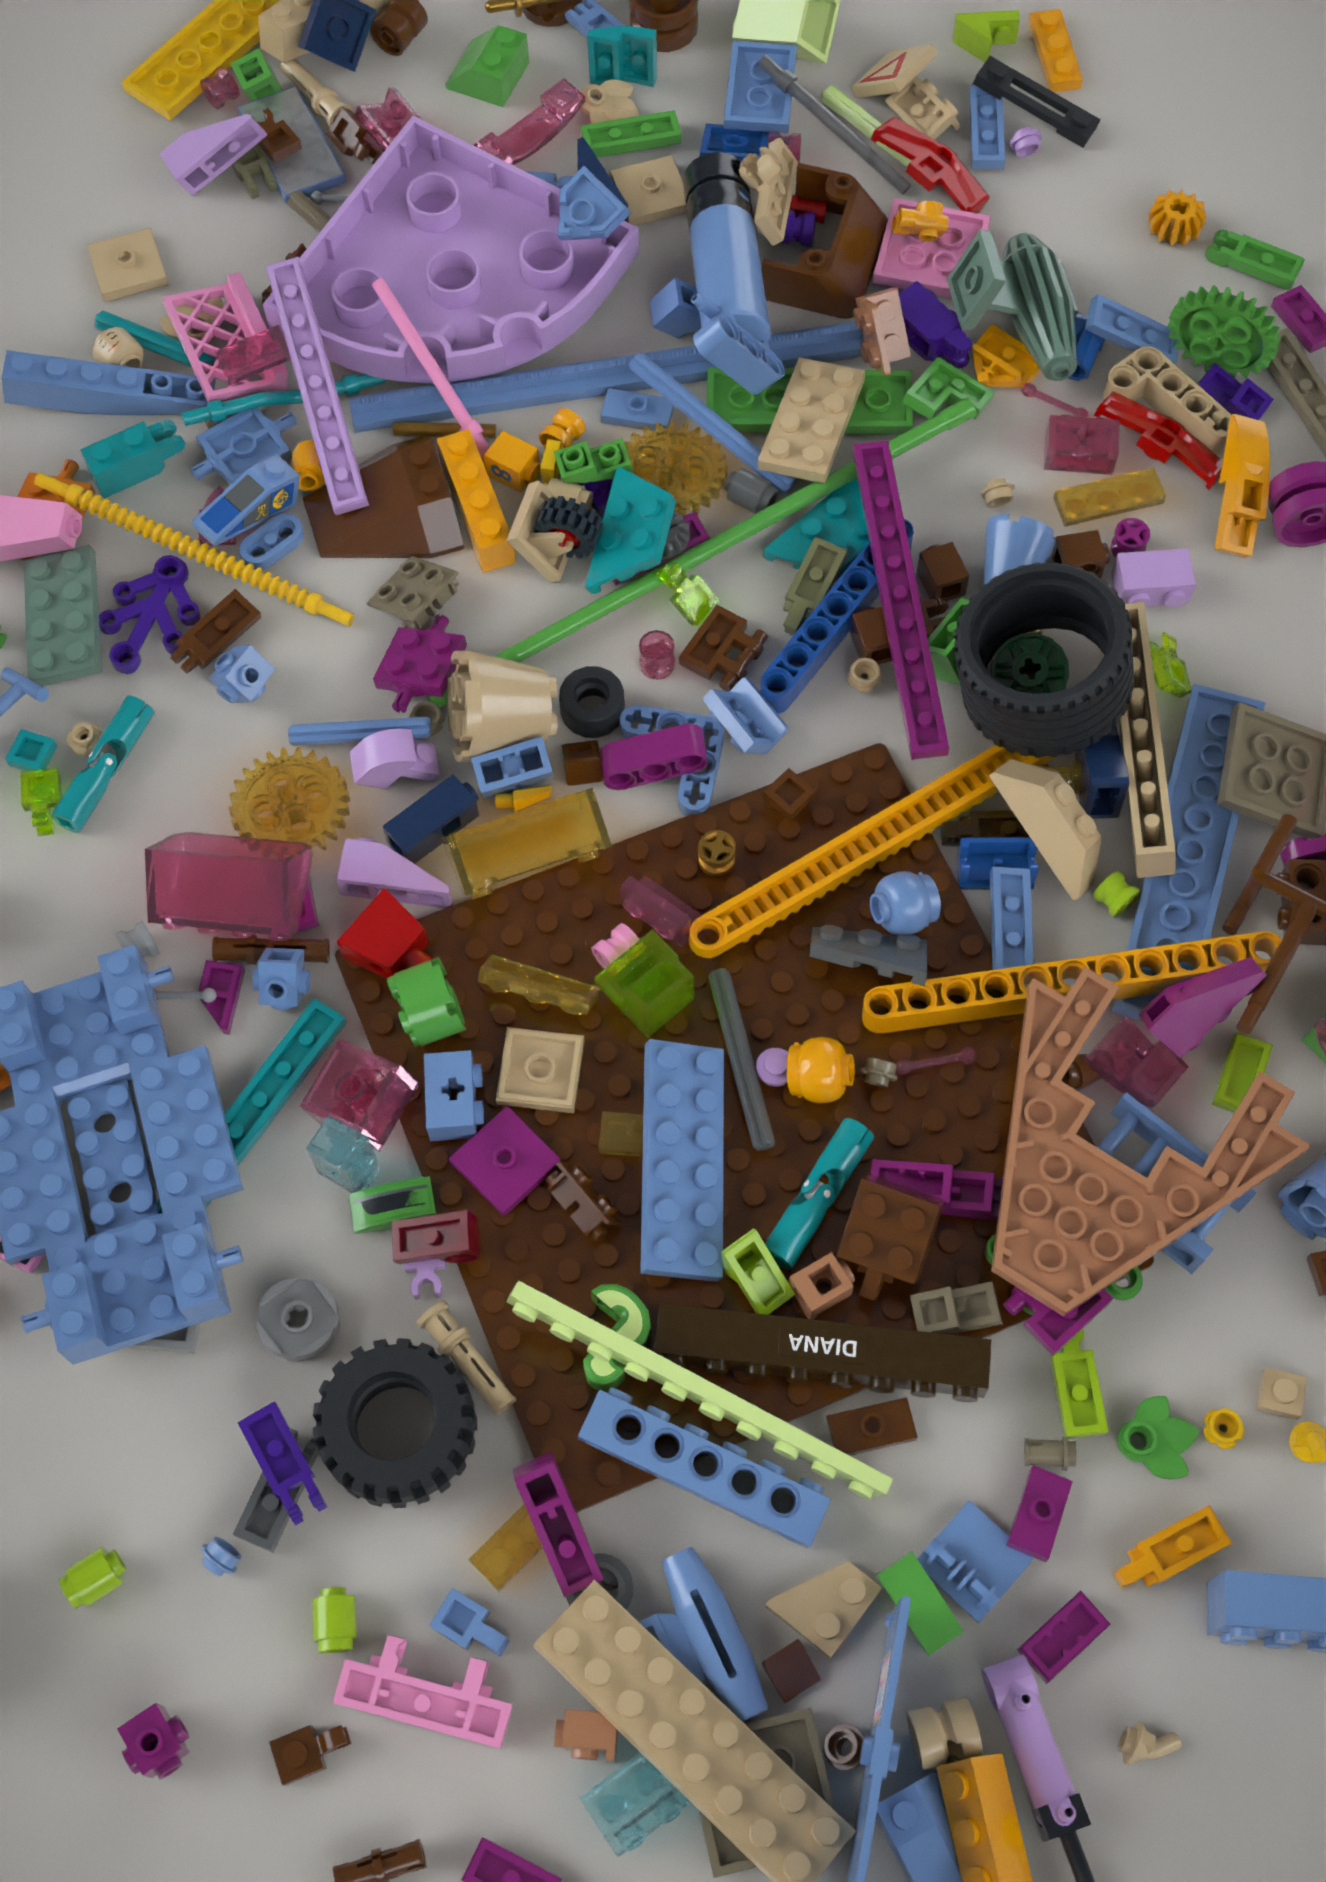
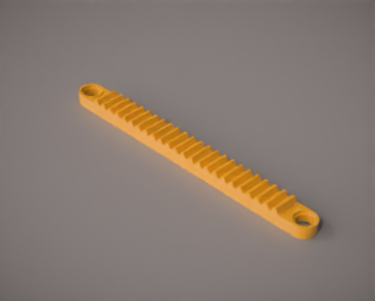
(852, 852)

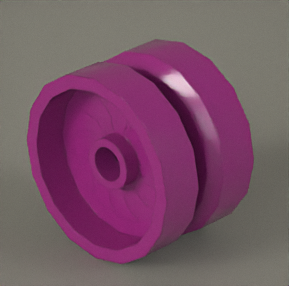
(1299, 504)

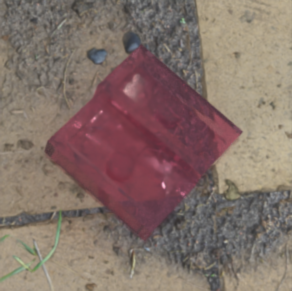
(1135, 1064)

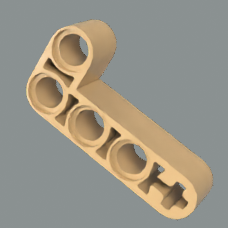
(1171, 393)

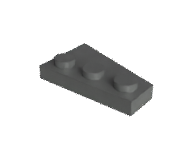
(884, 952)

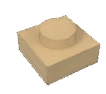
(1281, 1393)

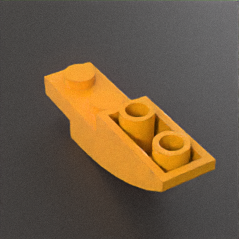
(1246, 483)

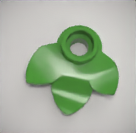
(1162, 1436)

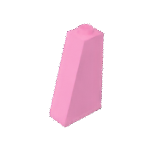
(36, 527)

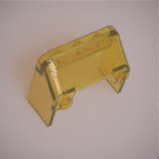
(526, 842)

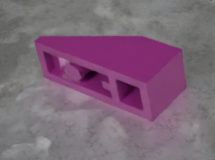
(557, 1523)

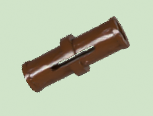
(383, 1865)

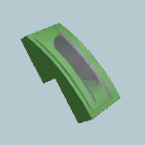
(400, 1200)

